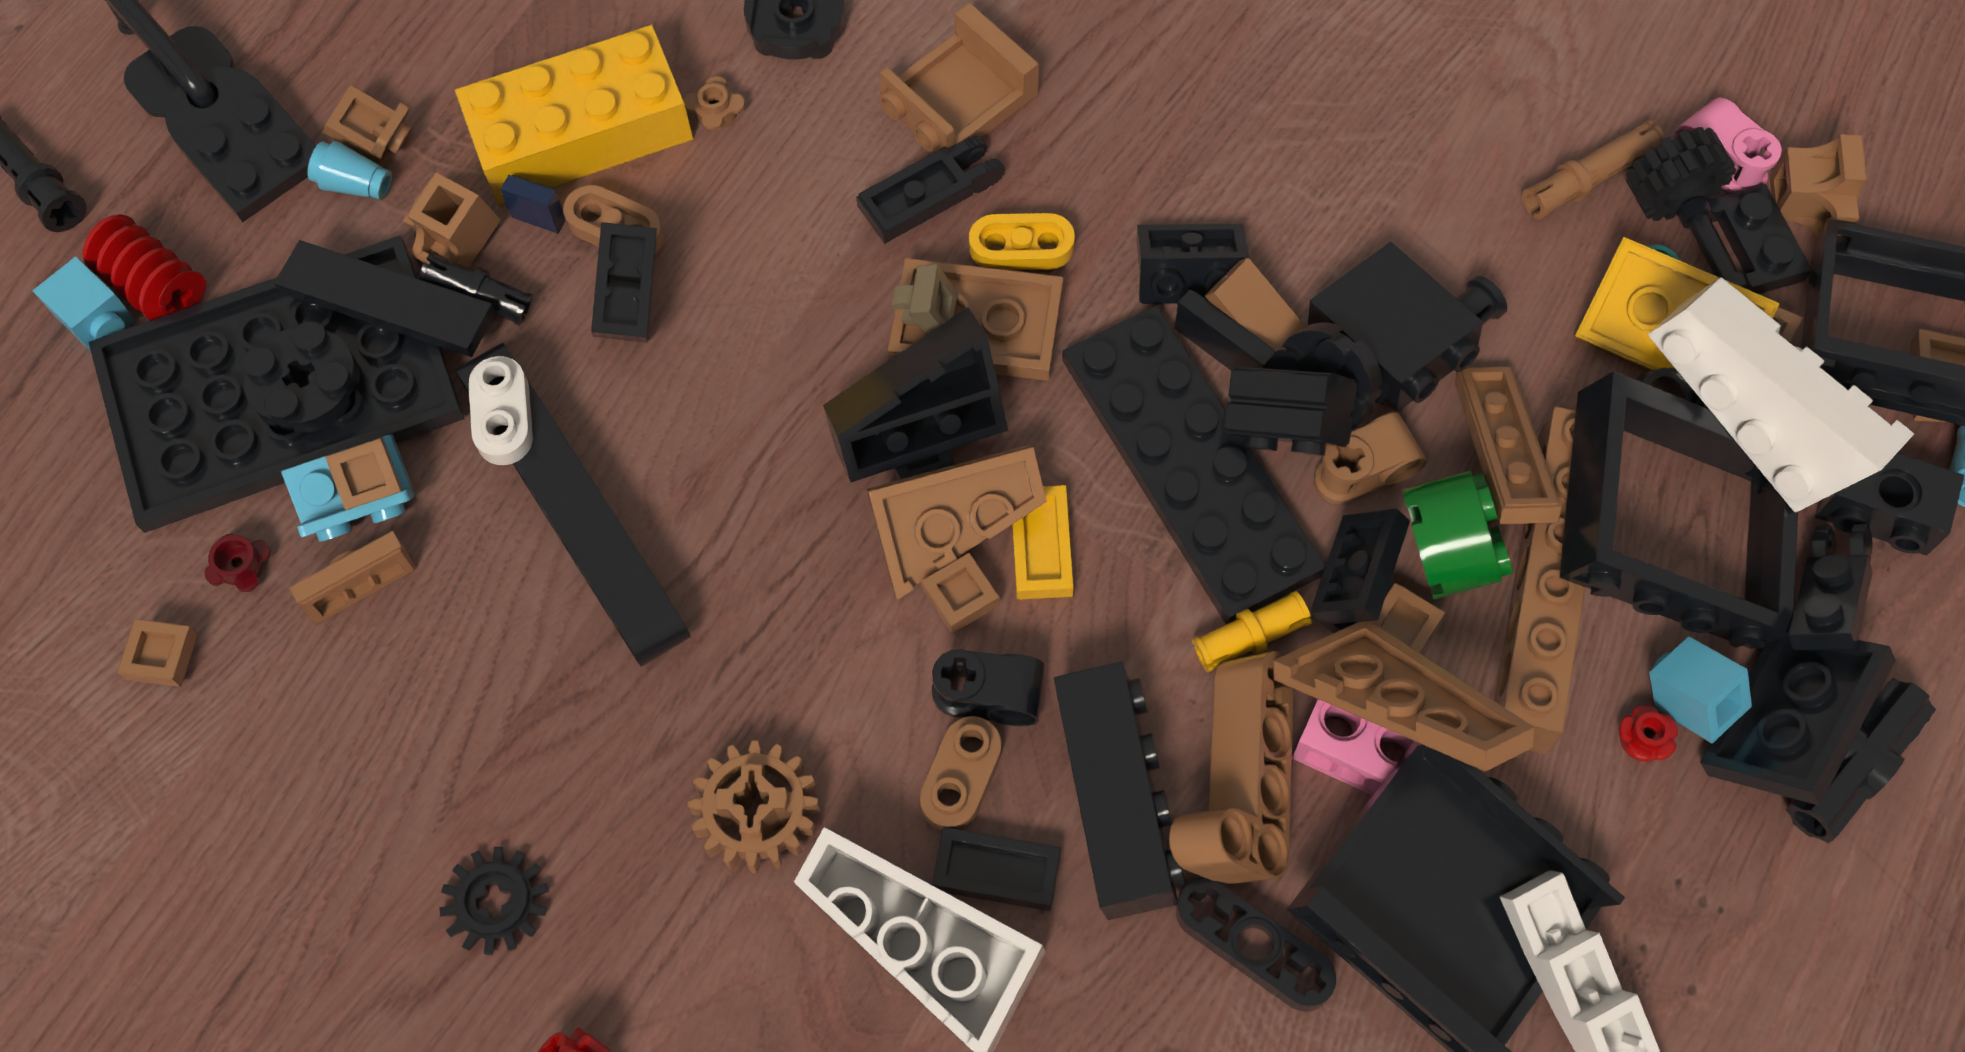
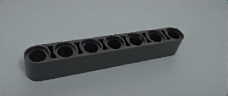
(592, 533)

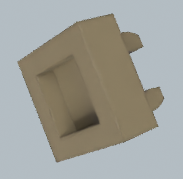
(928, 301)

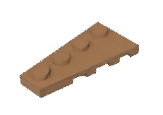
(1406, 693)

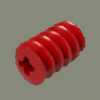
(141, 268)

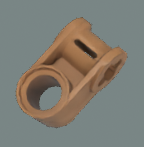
(1374, 458)

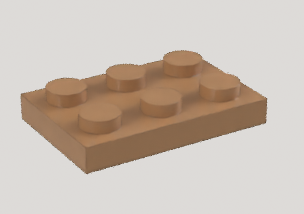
(1012, 308)

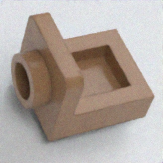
(368, 125)

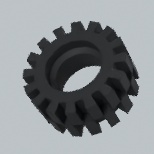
(1679, 172)

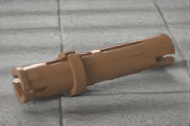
(1579, 177)

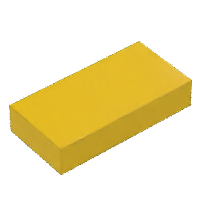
(1044, 549)

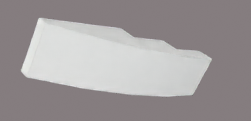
(1575, 970)

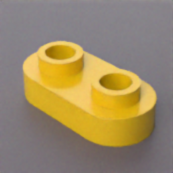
(1021, 239)

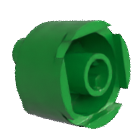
(1454, 535)

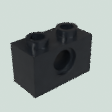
(1922, 501)

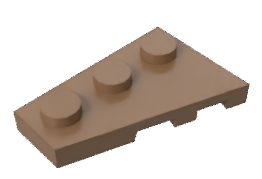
(947, 511)

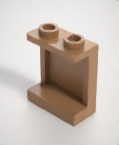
(961, 84)

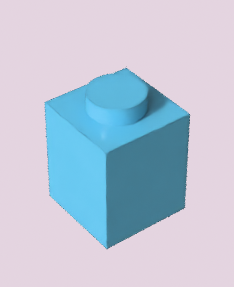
(83, 303)
(1700, 689)

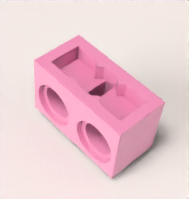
(1351, 758)

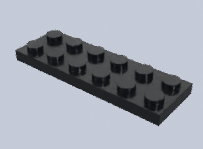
(1191, 470)

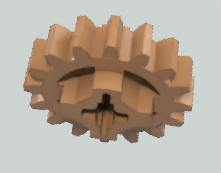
(730, 806)

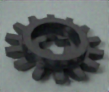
(475, 888)

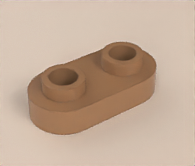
(611, 208)
(961, 771)

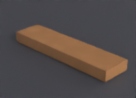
(1507, 446)

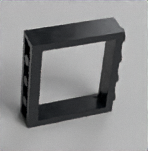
(1902, 261)
(1588, 556)

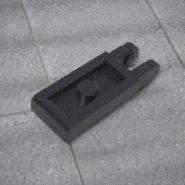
(928, 188)
(1833, 592)

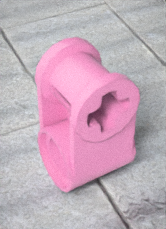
(1740, 138)

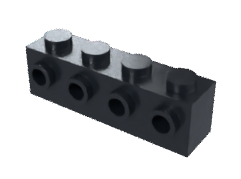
(1116, 790)

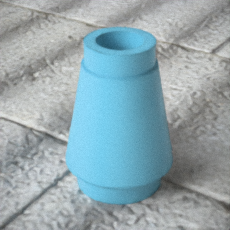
(347, 172)

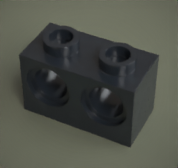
(624, 282)

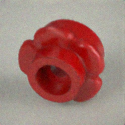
(1641, 747)

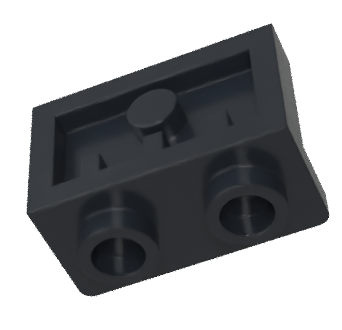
(1186, 258)
(1359, 568)

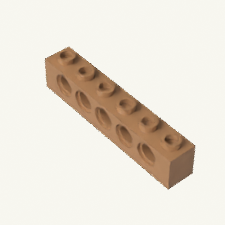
(1543, 608)

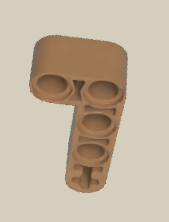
(1250, 779)

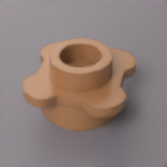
(717, 115)

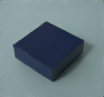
(533, 203)

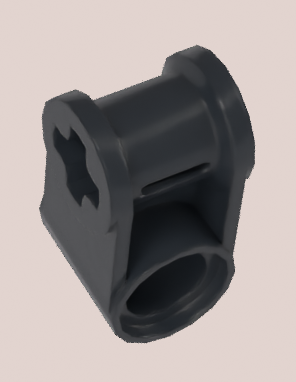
(995, 686)

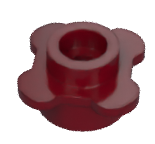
(227, 551)

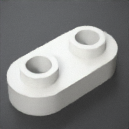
(500, 405)

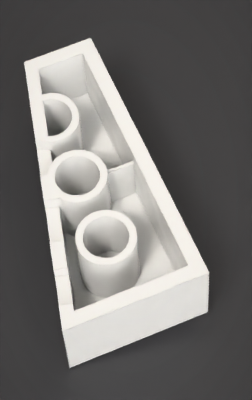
(1775, 397)
(935, 945)

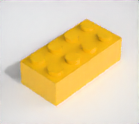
(576, 112)

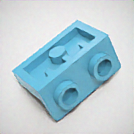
(320, 503)

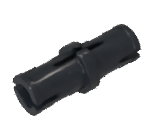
(477, 283)

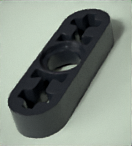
(1302, 956)

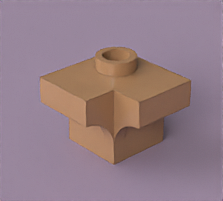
(1820, 183)
(449, 222)

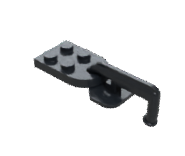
(215, 112)

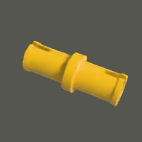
(1252, 631)

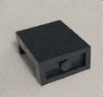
(1404, 319)

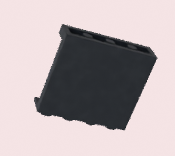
(1420, 904)

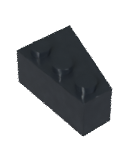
(919, 402)

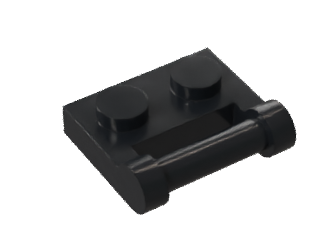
(1755, 234)

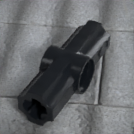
(1870, 762)

